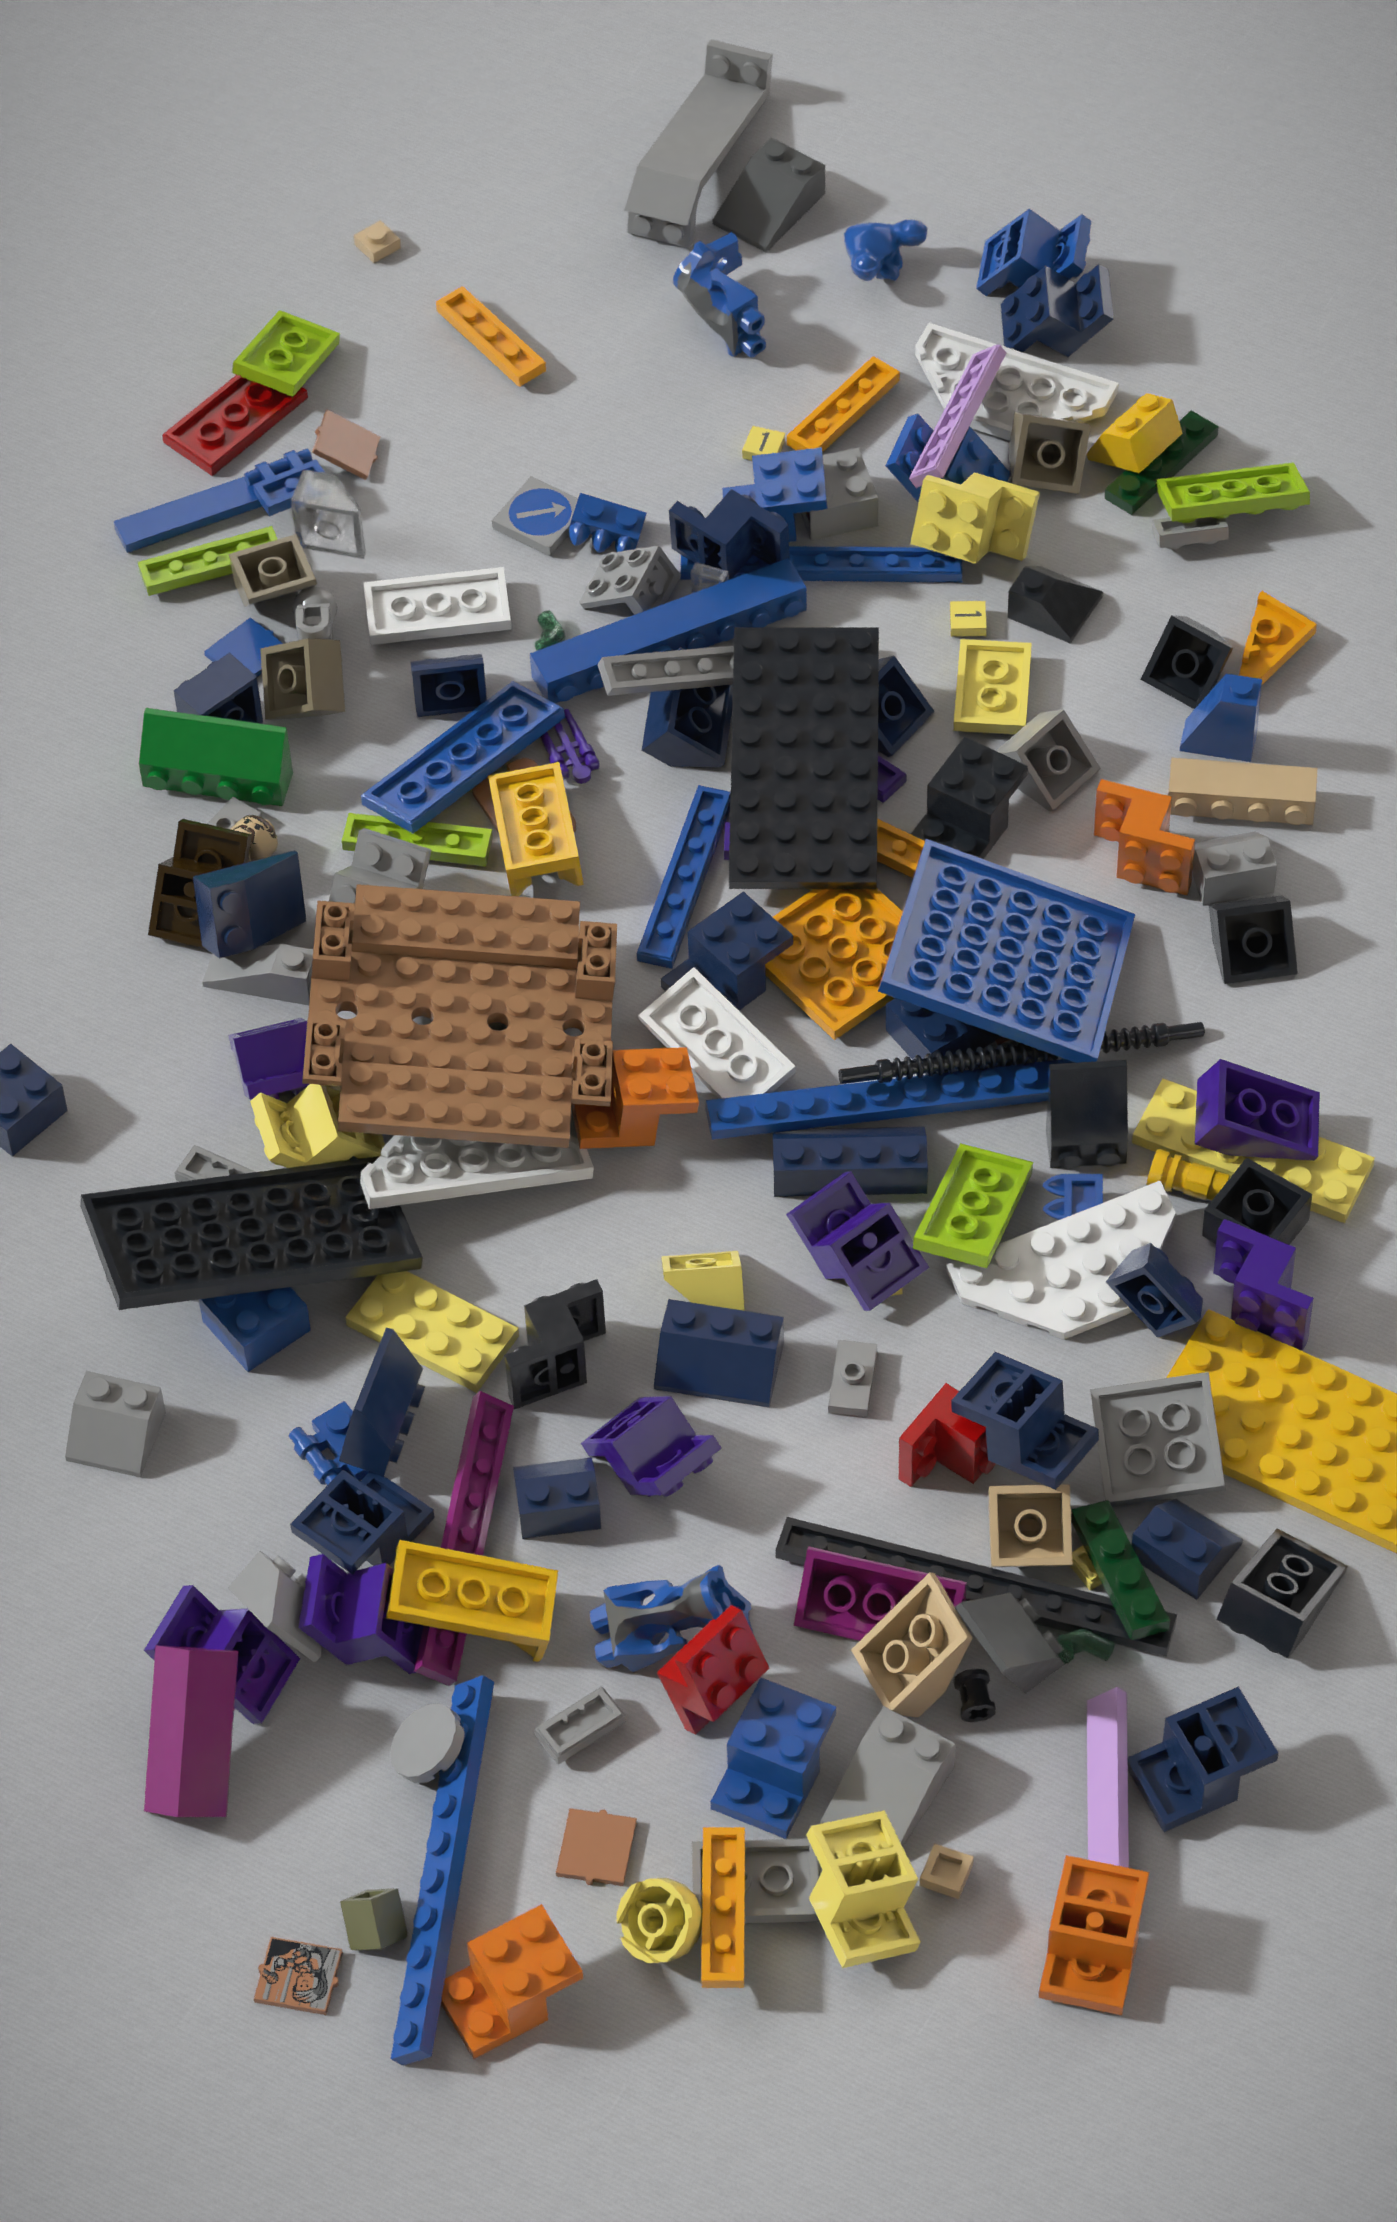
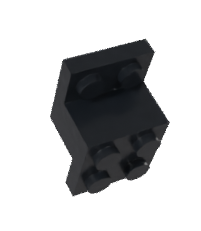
(970, 799)
(555, 1342)

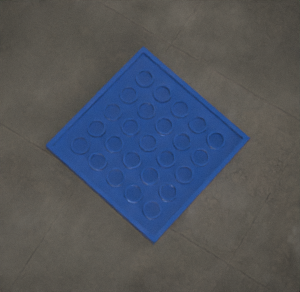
(1008, 953)

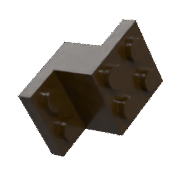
(197, 851)

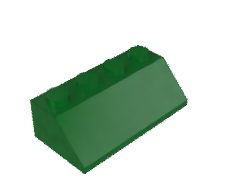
(215, 757)

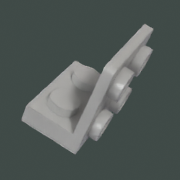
(635, 576)

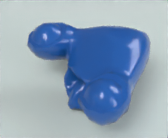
(876, 246)

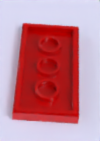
(229, 422)

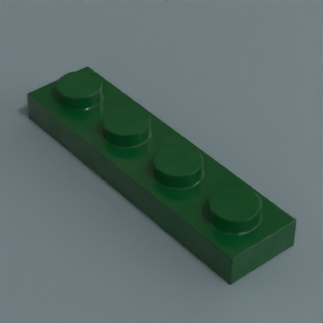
(1135, 489)
(1119, 1570)

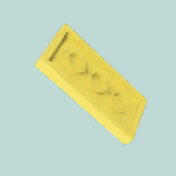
(434, 1326)

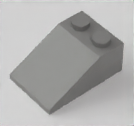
(894, 1770)

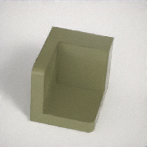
(374, 1919)

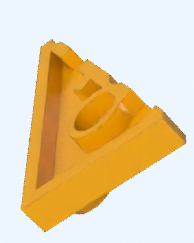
(1273, 637)

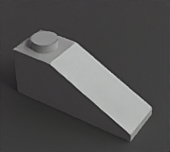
(266, 972)

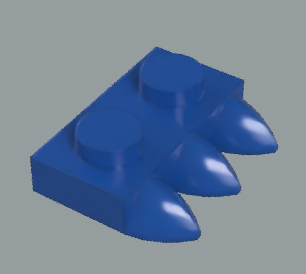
(606, 523)
(1079, 1193)

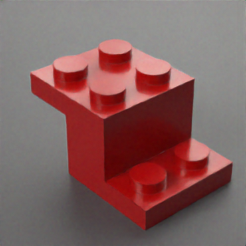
(944, 1438)
(713, 1670)

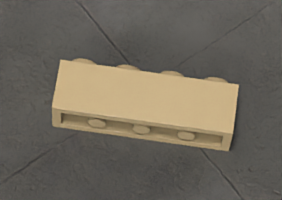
(1242, 791)

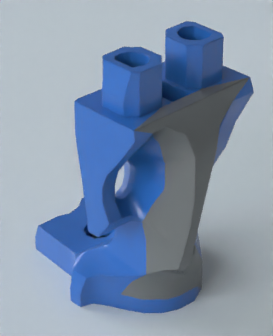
(719, 299)
(640, 1628)

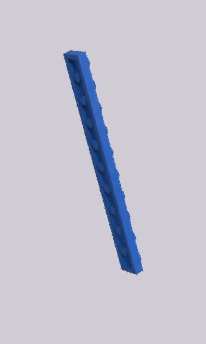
(877, 1100)
(442, 1879)

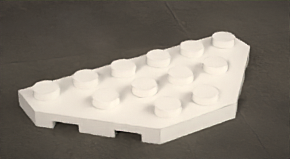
(1020, 385)
(440, 1169)
(1061, 1269)

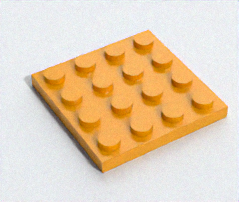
(836, 955)

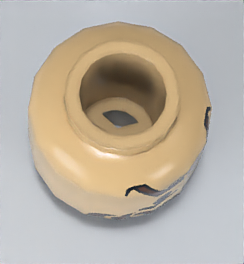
(264, 838)

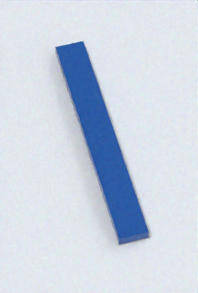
(860, 564)

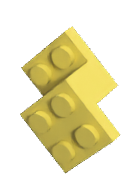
(974, 517)
(307, 1129)
(863, 1889)

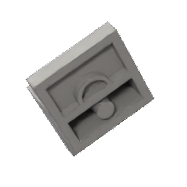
(381, 862)

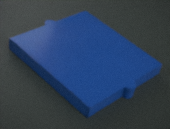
(244, 645)

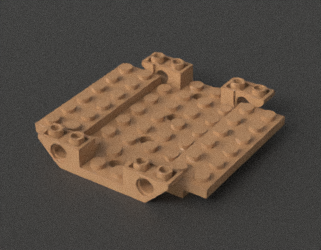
(462, 967)

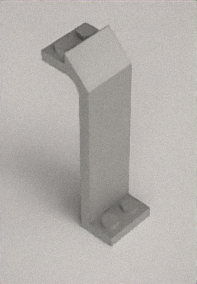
(696, 142)

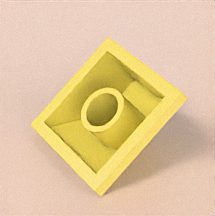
(707, 1278)

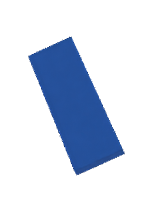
(462, 757)

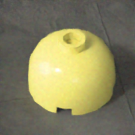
(659, 1920)

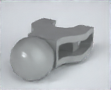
(314, 613)

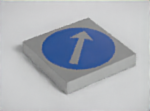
(537, 516)

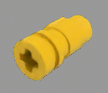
(1187, 1177)

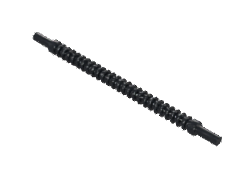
(884, 1070)

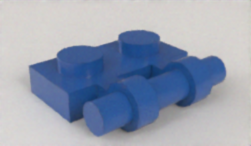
(277, 481)
(330, 1433)

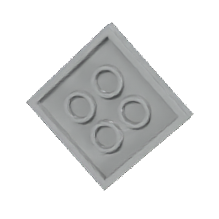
(1158, 1439)

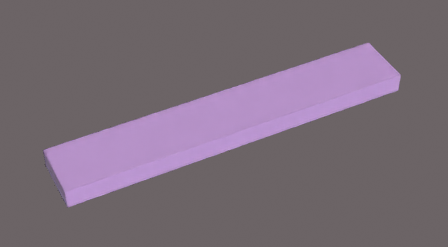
(958, 414)
(1108, 1778)

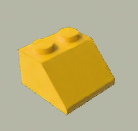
(1138, 434)

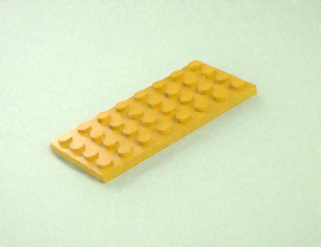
(1300, 1427)

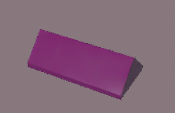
(854, 1594)
(191, 1731)

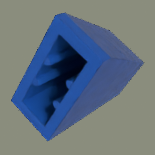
(1225, 720)

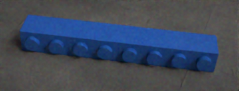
(687, 623)

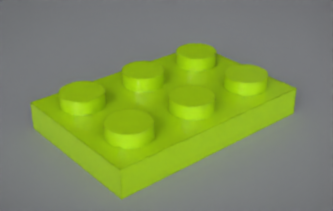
(286, 353)

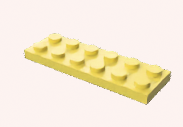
(1332, 1178)

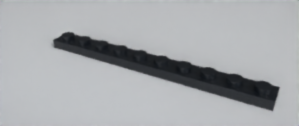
(1055, 1604)

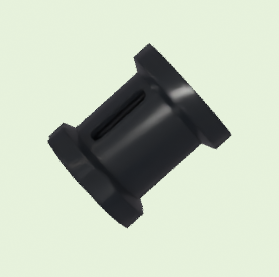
(974, 1695)

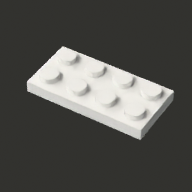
(437, 605)
(720, 1041)

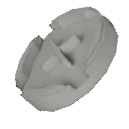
(427, 1742)

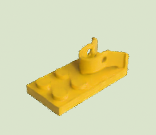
(535, 826)
(474, 1595)

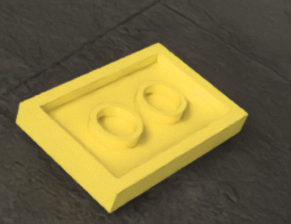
(992, 686)

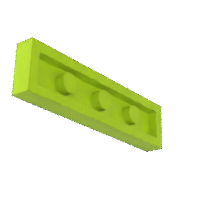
(198, 562)
(447, 841)

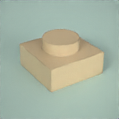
(377, 241)
(946, 1871)

